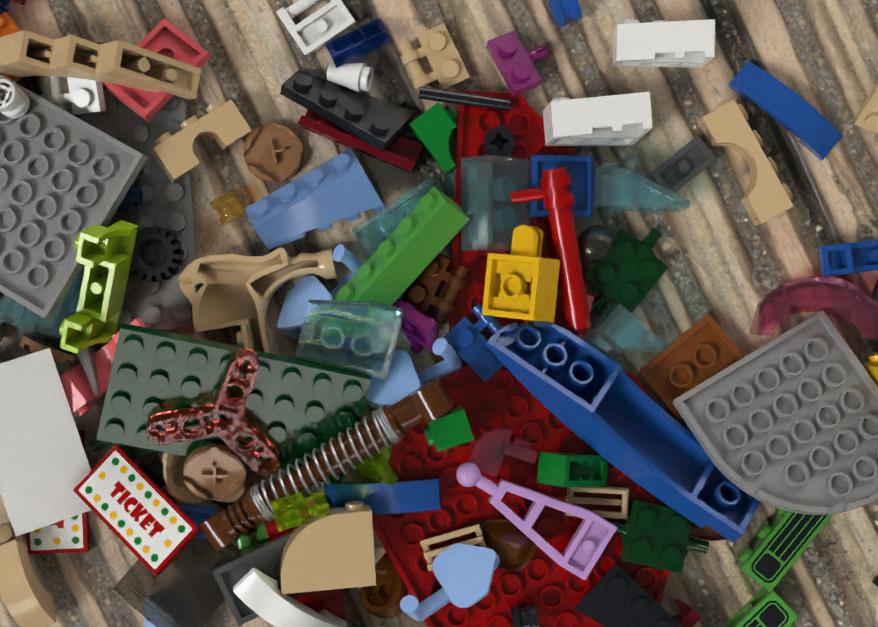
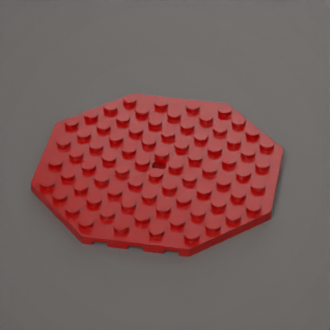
(490, 404)

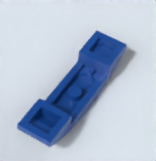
(787, 108)
(849, 258)
(401, 497)

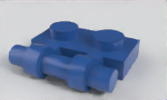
(471, 346)

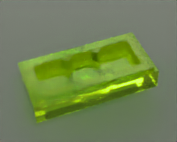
(377, 469)

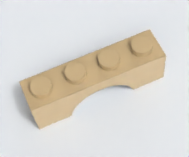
(765, 193)

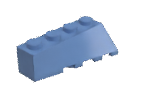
(314, 201)

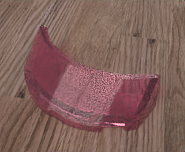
(815, 294)

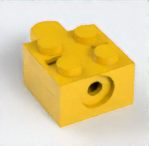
(522, 282)

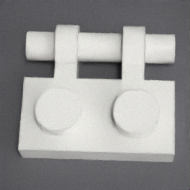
(84, 95)

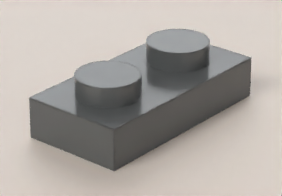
(683, 165)

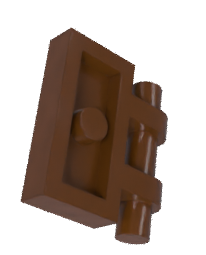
(426, 288)

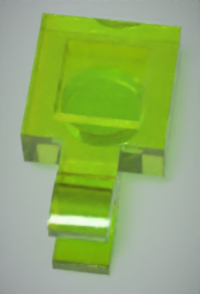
(295, 509)

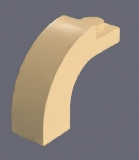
(19, 587)

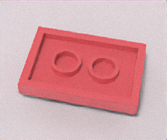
(167, 41)

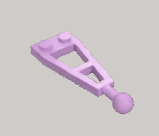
(585, 544)

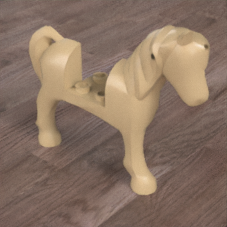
(232, 295)

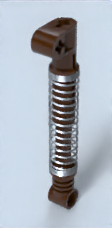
(385, 426)

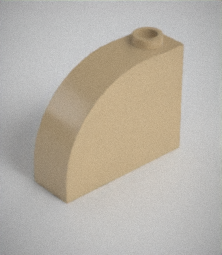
(330, 552)

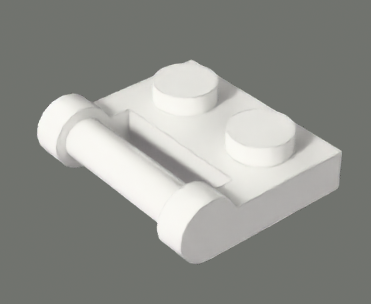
(318, 27)

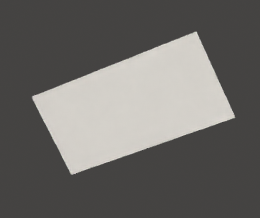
(38, 445)

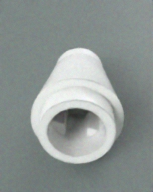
(352, 76)

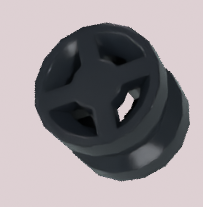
(499, 147)
(524, 616)

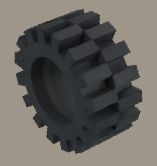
(172, 259)

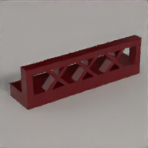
(400, 153)

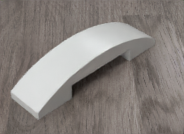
(279, 609)

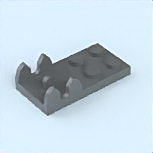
(263, 558)

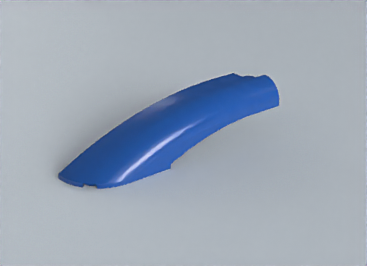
(622, 423)

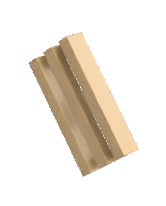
(623, 502)
(429, 554)

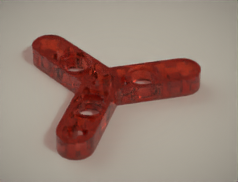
(229, 431)

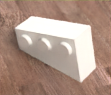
(664, 43)
(598, 120)

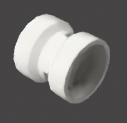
(13, 100)

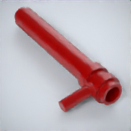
(559, 203)

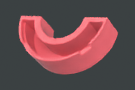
(77, 384)

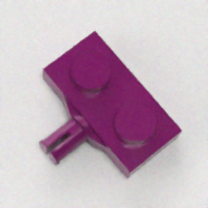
(516, 62)
(418, 328)

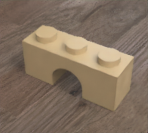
(221, 123)

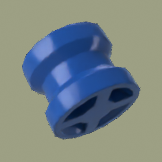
(564, 11)

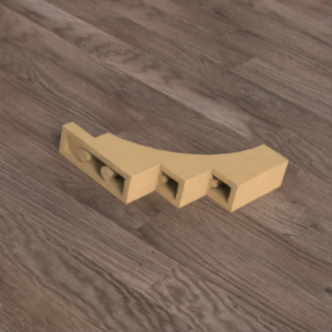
(113, 62)

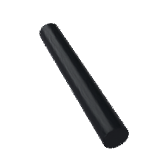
(464, 99)

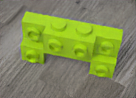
(106, 264)

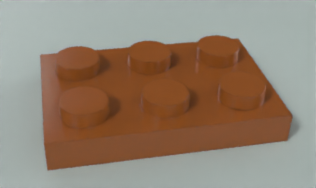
(689, 361)

